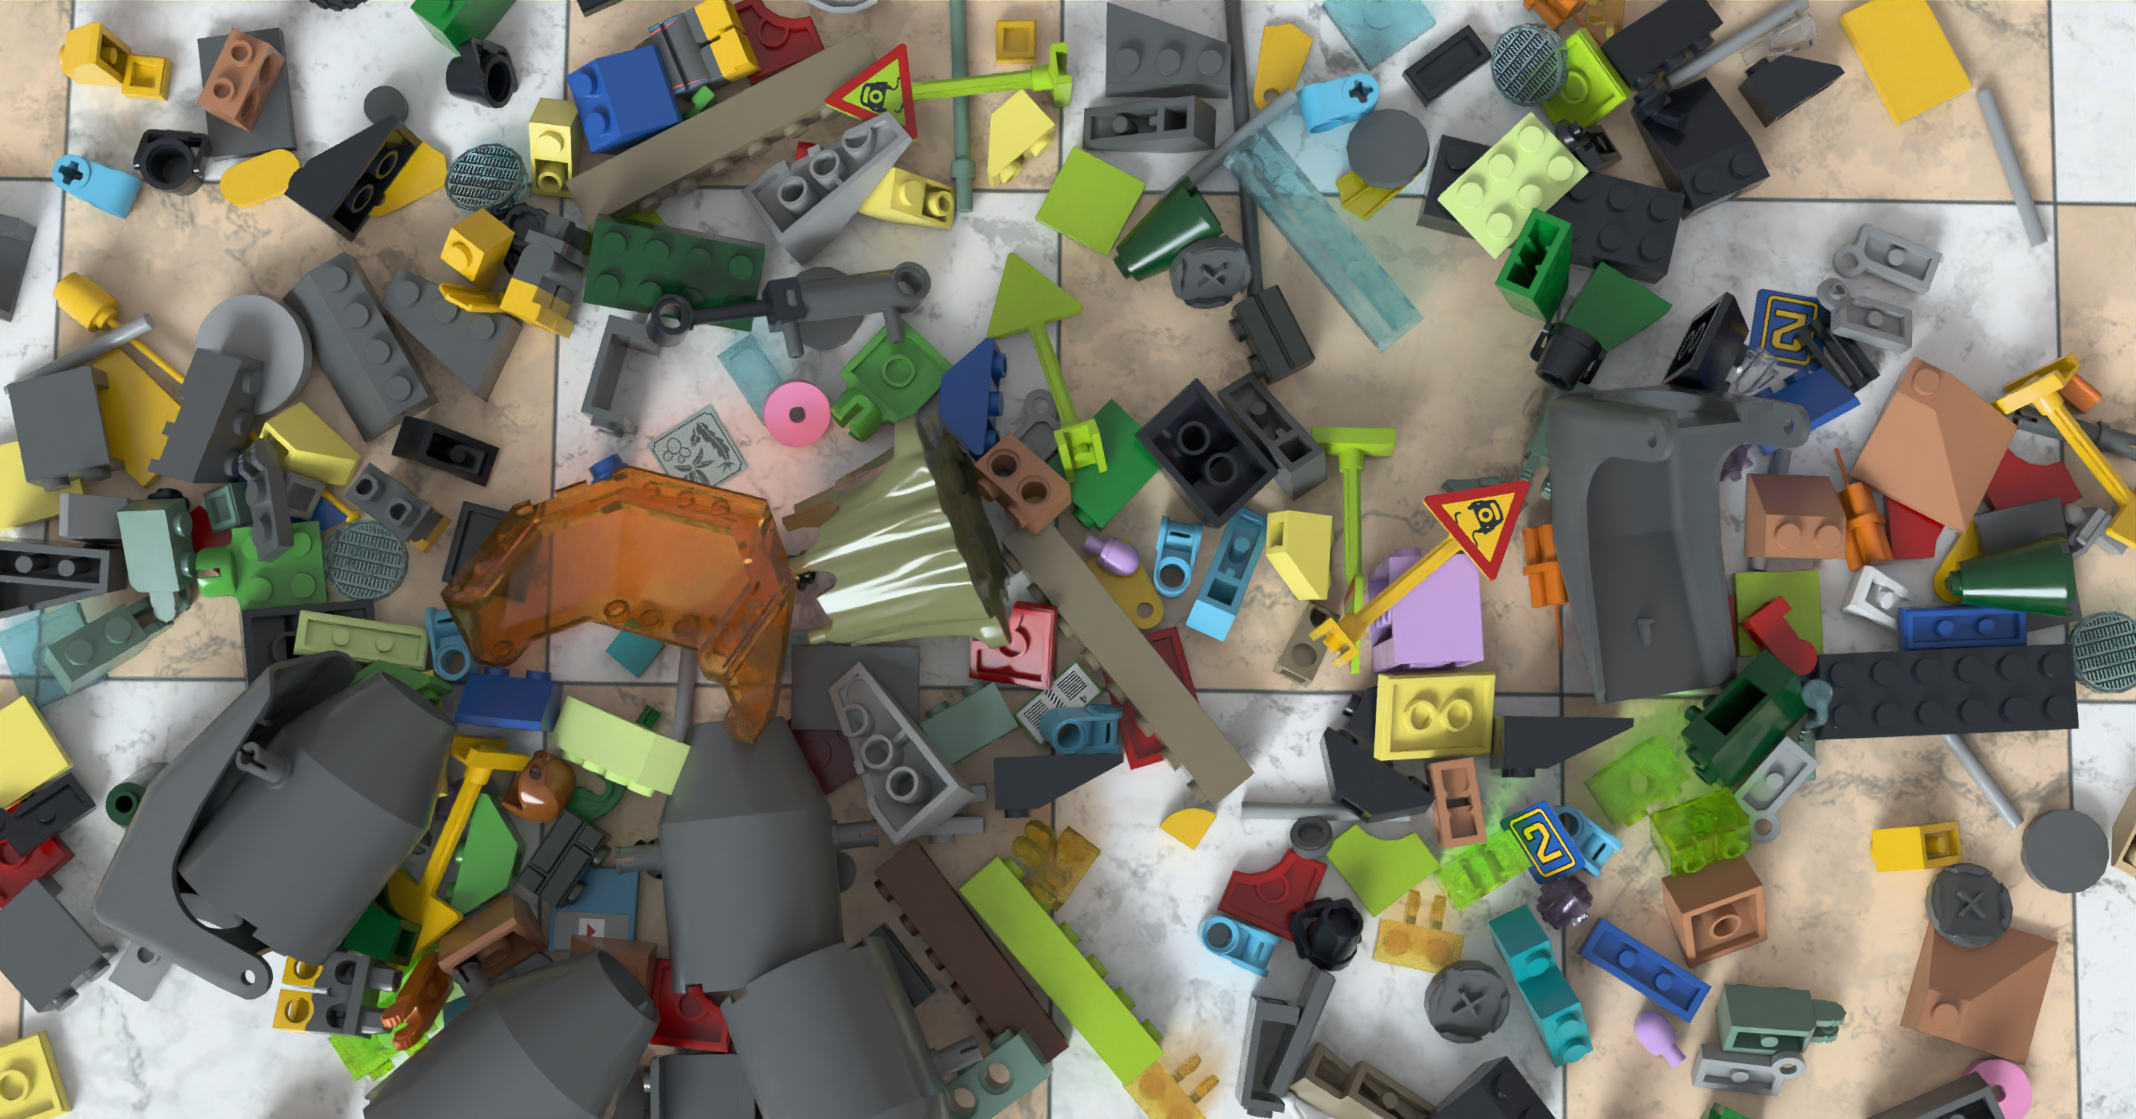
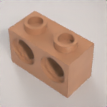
(241, 80)
(1029, 479)
(1457, 803)

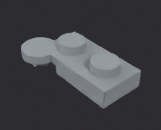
(1866, 318)

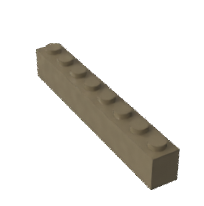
(720, 135)
(1129, 661)

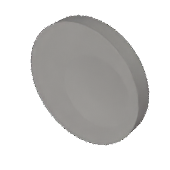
(266, 332)

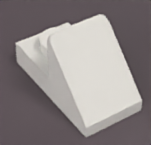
(1877, 598)

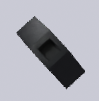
(1369, 785)

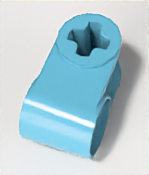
(1331, 102)
(100, 185)
(1177, 549)
(447, 643)
(1091, 729)
(1591, 840)
(1246, 944)

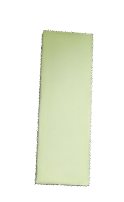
(362, 639)

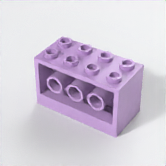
(1432, 624)

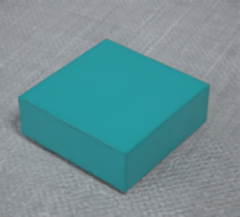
(635, 652)

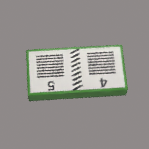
(1069, 689)

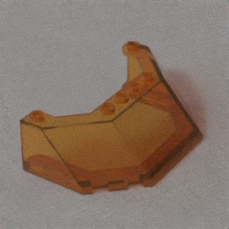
(647, 560)

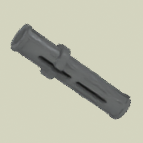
(2101, 434)

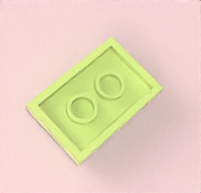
(1512, 178)

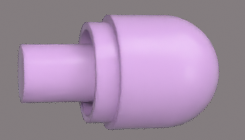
(1113, 555)
(1658, 1037)

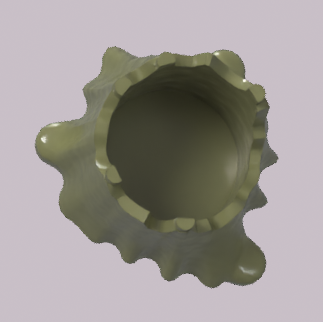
(906, 546)

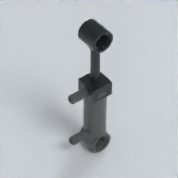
(793, 303)

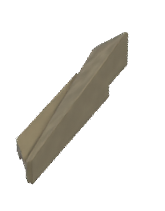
(1353, 1093)

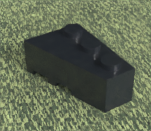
(1661, 41)

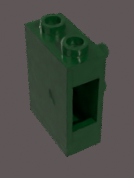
(1743, 720)

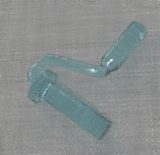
(1816, 695)

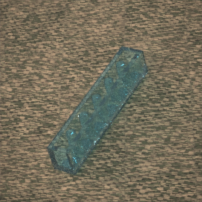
(1322, 238)

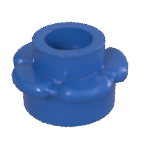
(602, 469)

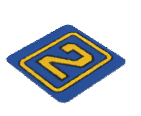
(1778, 319)
(1544, 842)

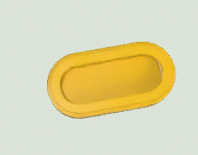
(259, 178)

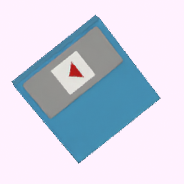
(604, 910)

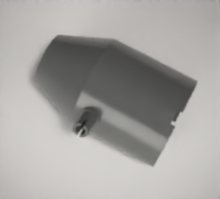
(324, 816)
(746, 859)
(840, 1040)
(529, 1047)

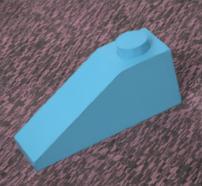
(1229, 574)

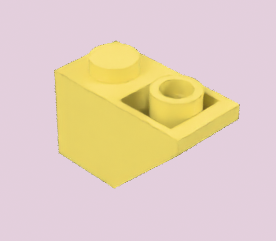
(1016, 134)
(554, 146)
(911, 201)
(310, 446)
(1300, 551)

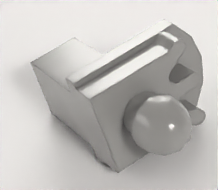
(2088, 527)

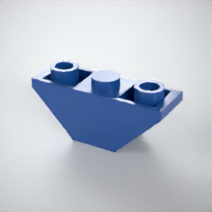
(972, 398)

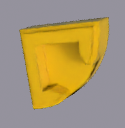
(1188, 825)

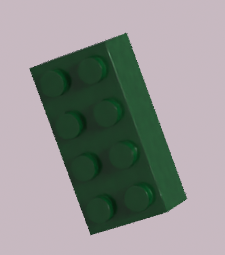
(644, 260)

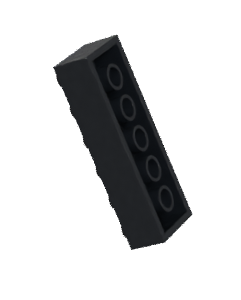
(1611, 217)
(1947, 692)

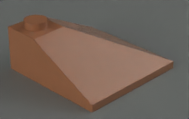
(1934, 446)
(1982, 994)

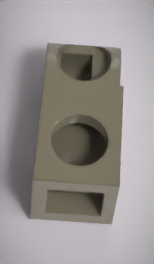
(1302, 654)

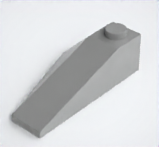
(819, 194)
(902, 770)

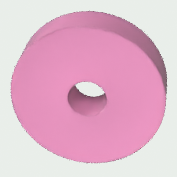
(796, 394)
(2013, 1084)

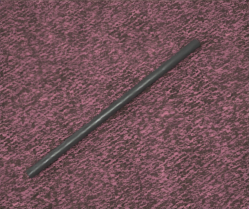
(1241, 116)

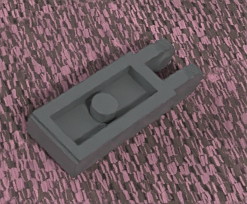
(267, 499)

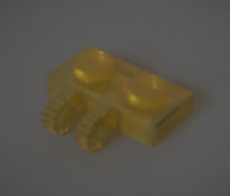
(1061, 868)
(1416, 945)
(1162, 1096)

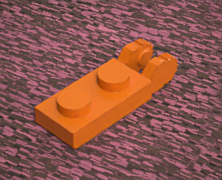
(418, 1002)

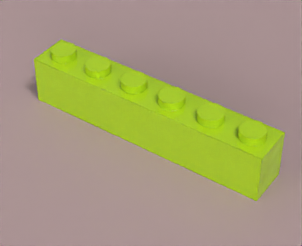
(1062, 970)

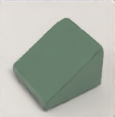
(228, 507)

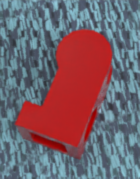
(1773, 633)

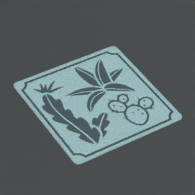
(698, 451)

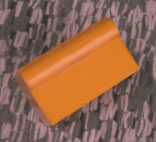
(2079, 394)

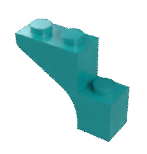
(1542, 985)

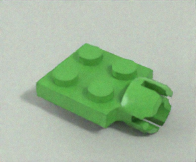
(888, 382)
(288, 581)

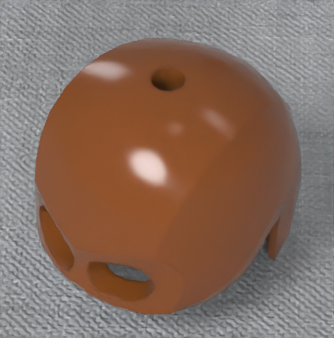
(541, 795)

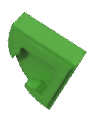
(703, 100)

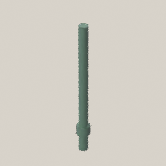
(963, 168)

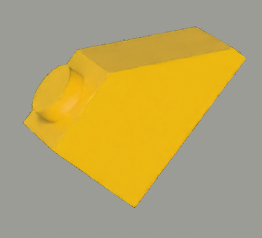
(94, 56)
(478, 248)
(1916, 846)

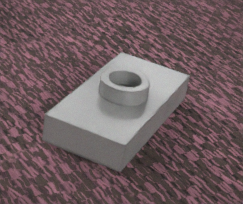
(956, 825)
(140, 971)

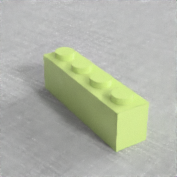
(618, 748)

